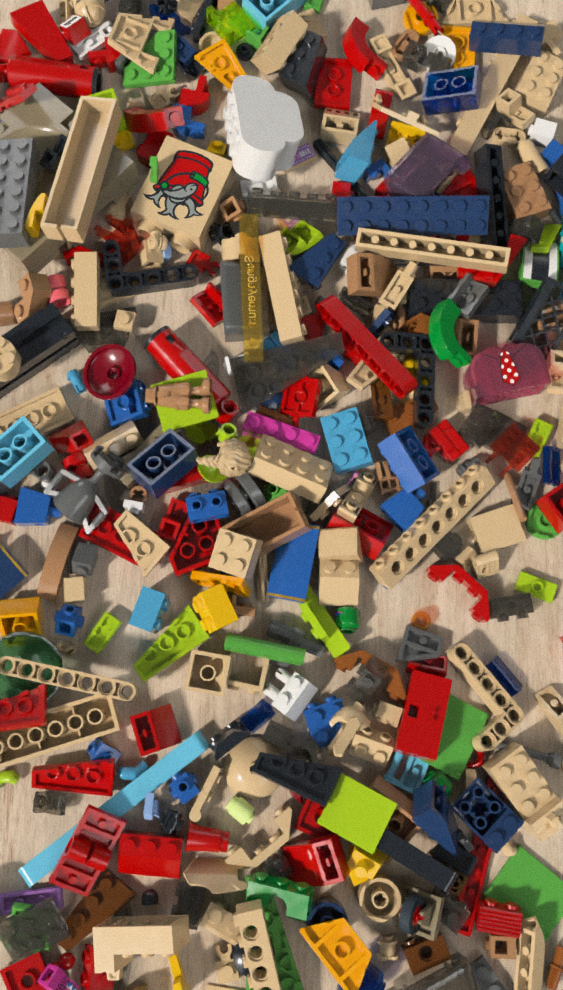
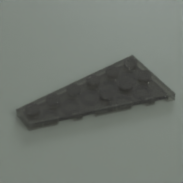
(282, 368)

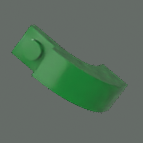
(442, 334)

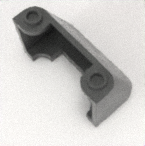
(232, 301)

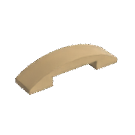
(393, 74)

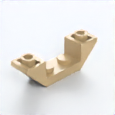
(357, 496)
(241, 857)

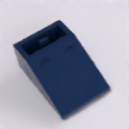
(486, 815)
(435, 816)

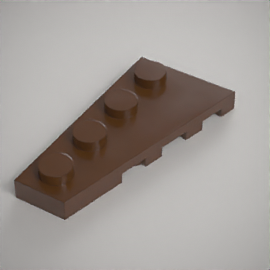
(103, 901)

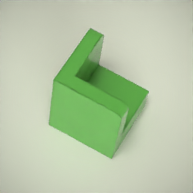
(256, 37)

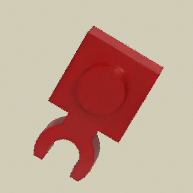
(202, 262)

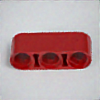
(379, 116)

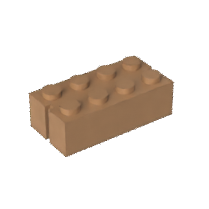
(273, 522)

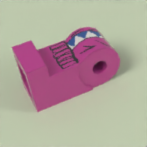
(57, 981)

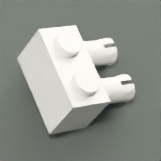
(293, 696)

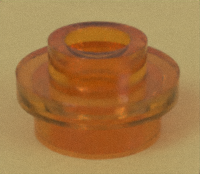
(427, 621)

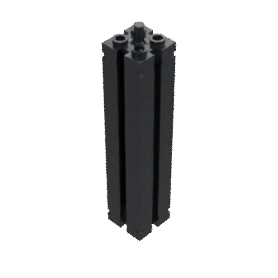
(40, 343)

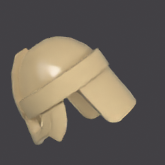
(91, 10)

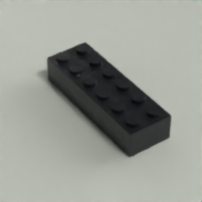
(500, 305)

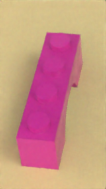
(257, 425)

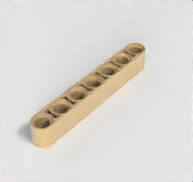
(58, 678)

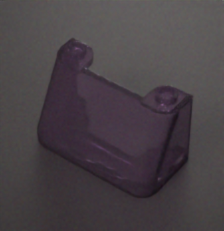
(425, 167)

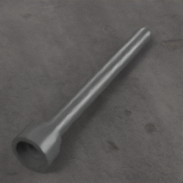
(552, 759)

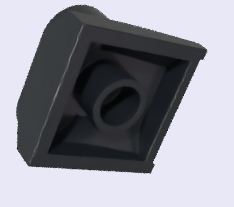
(224, 743)

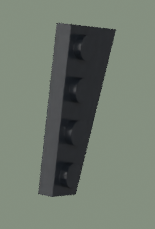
(304, 778)

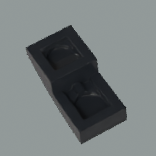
(51, 158)

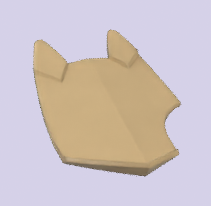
(214, 875)

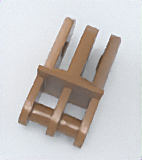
(387, 478)

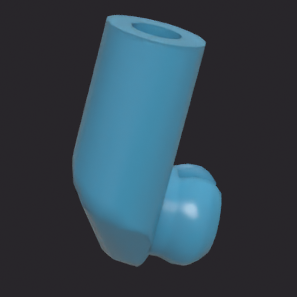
(131, 772)

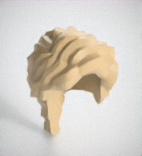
(232, 460)

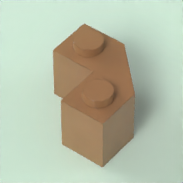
(35, 291)

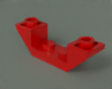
(480, 608)

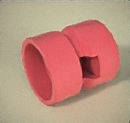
(60, 294)

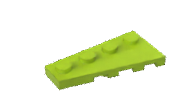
(175, 642)

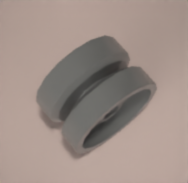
(241, 495)

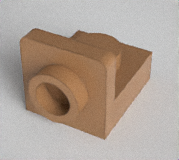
(244, 609)

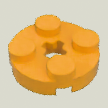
(410, 20)

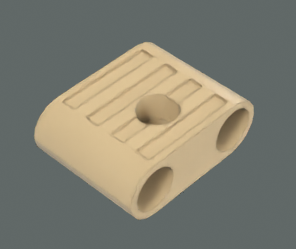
(485, 565)

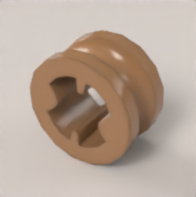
(139, 489)

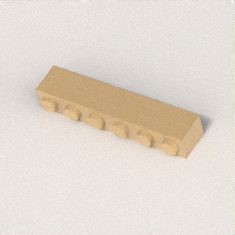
(282, 289)

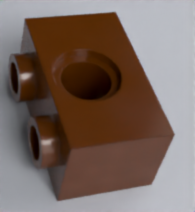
(421, 962)

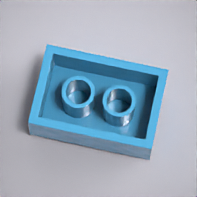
(347, 441)

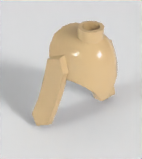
(352, 721)

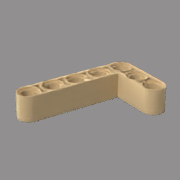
(488, 696)

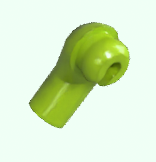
(8, 776)

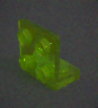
(229, 22)

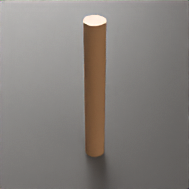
(515, 497)

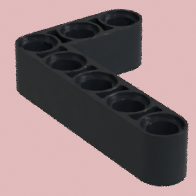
(144, 277)
(419, 371)

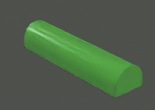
(264, 649)

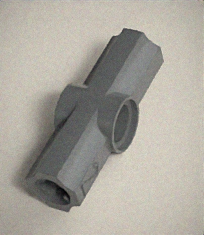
(296, 637)

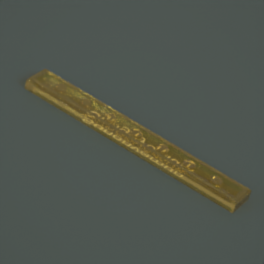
(250, 288)

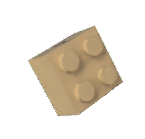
(235, 553)

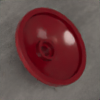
(102, 367)

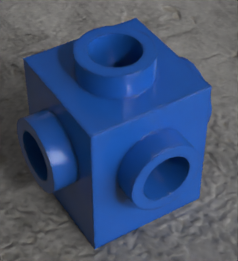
(68, 620)
(178, 791)

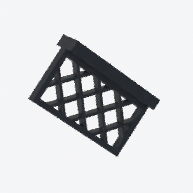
(531, 313)

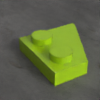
(547, 238)

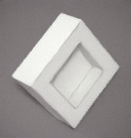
(134, 506)

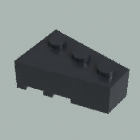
(304, 65)

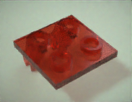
(124, 235)
(513, 447)

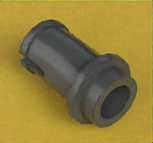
(461, 468)

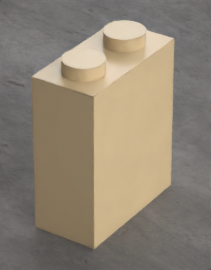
(496, 529)

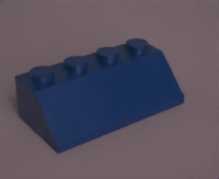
(506, 37)

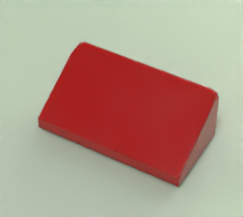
(432, 666)

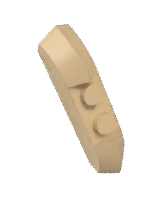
(530, 956)

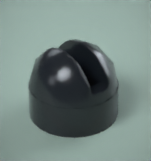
(150, 897)

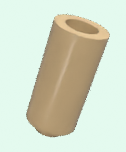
(528, 152)

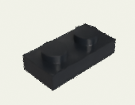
(463, 863)

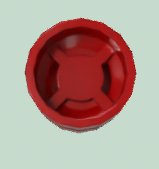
(77, 464)

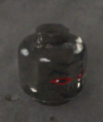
(278, 866)

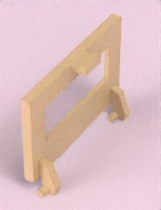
(411, 117)

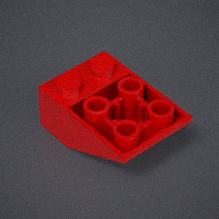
(317, 860)

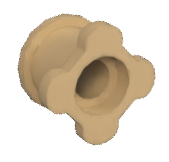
(137, 102)
(387, 948)

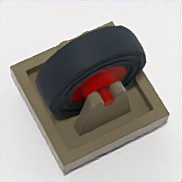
(420, 912)

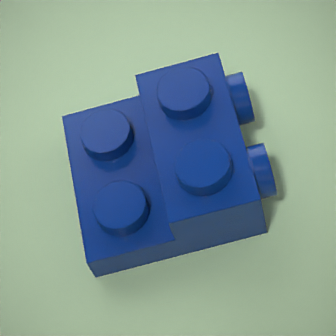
(129, 406)
(318, 717)

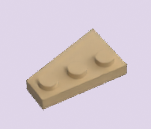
(142, 542)

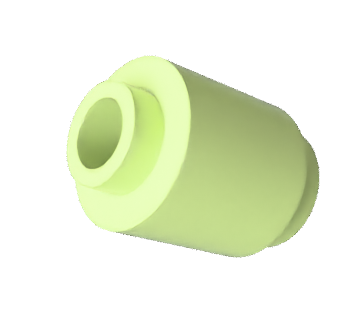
(240, 810)

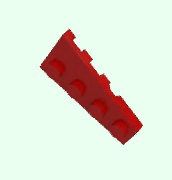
(24, 710)
(83, 777)

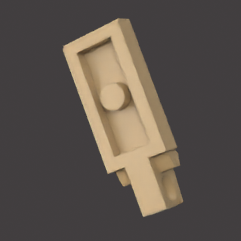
(398, 287)

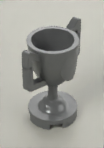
(81, 495)

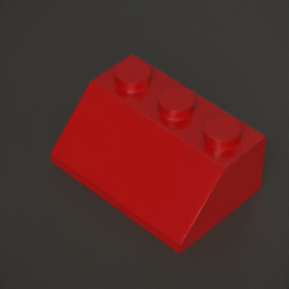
(372, 530)
(150, 854)

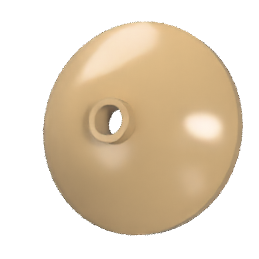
(238, 765)

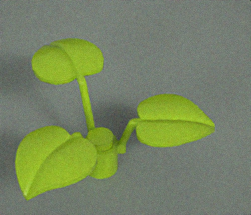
(207, 431)

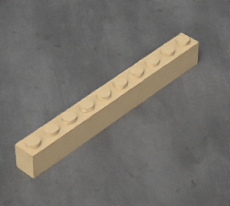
(493, 85)

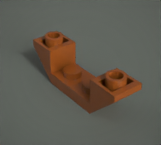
(394, 686)

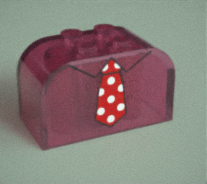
(506, 374)

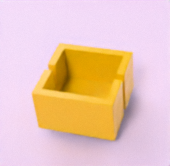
(214, 609)

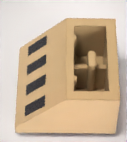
(339, 126)

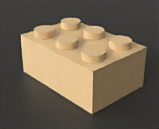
(280, 43)
(540, 82)

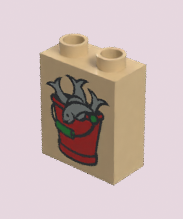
(185, 197)

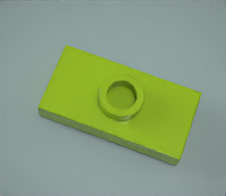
(539, 434)
(536, 587)
(102, 633)

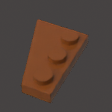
(403, 416)

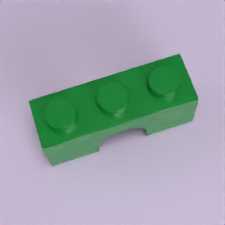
(296, 895)

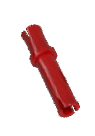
(428, 18)

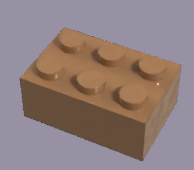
(524, 193)

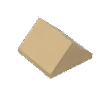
(340, 544)

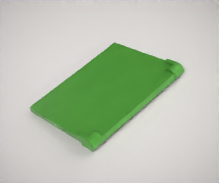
(459, 728)
(530, 887)

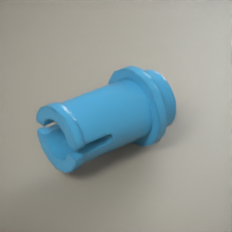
(76, 380)

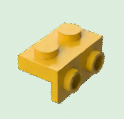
(400, 130)

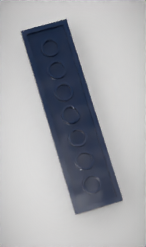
(414, 214)

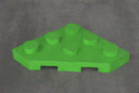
(164, 47)

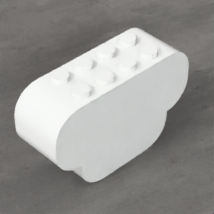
(261, 128)

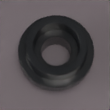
(244, 56)

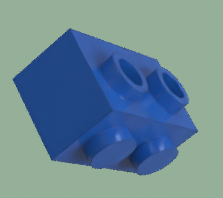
(207, 506)

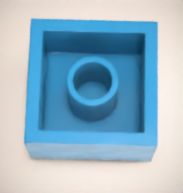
(149, 610)

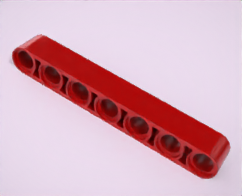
(366, 346)

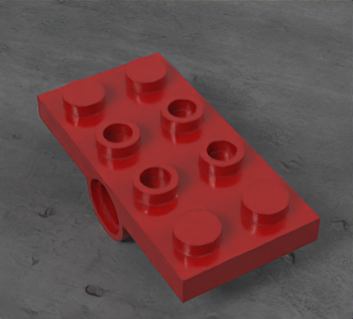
(87, 851)

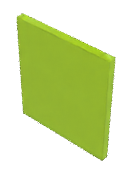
(180, 419)
(357, 813)

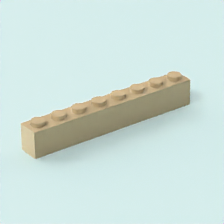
(433, 250)

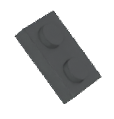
(468, 295)

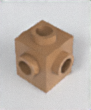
(231, 208)

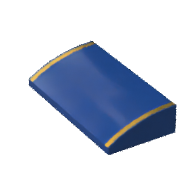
(293, 567)

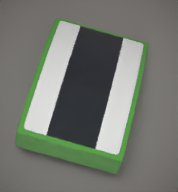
(536, 266)

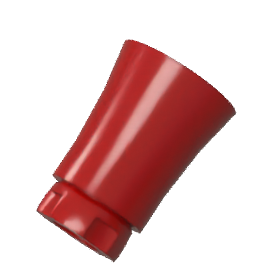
(206, 839)

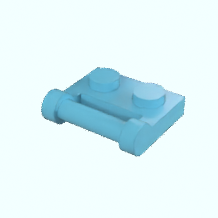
(411, 776)

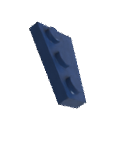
(318, 261)

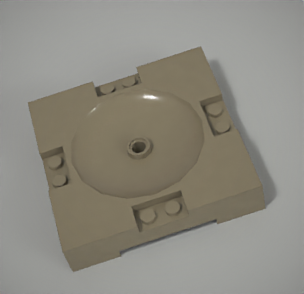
(44, 119)

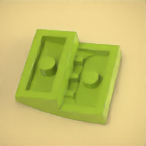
(301, 237)

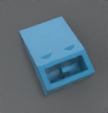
(357, 156)

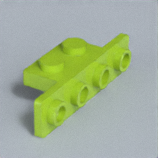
(323, 625)

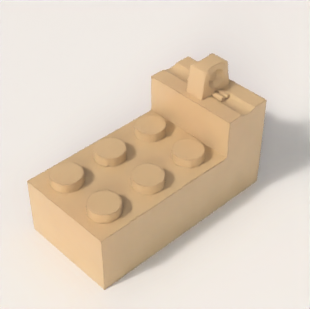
(526, 791)
(124, 936)

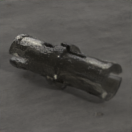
(358, 301)

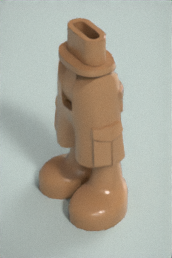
(179, 394)

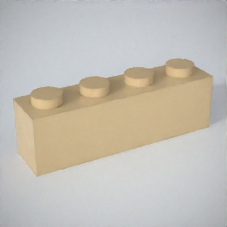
(86, 291)

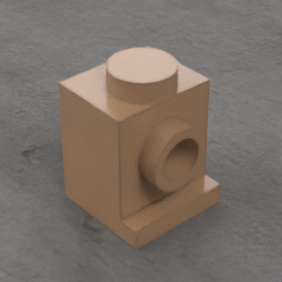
(505, 950)

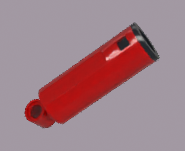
(57, 76)
(180, 360)

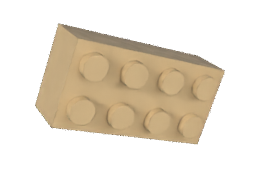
(290, 468)

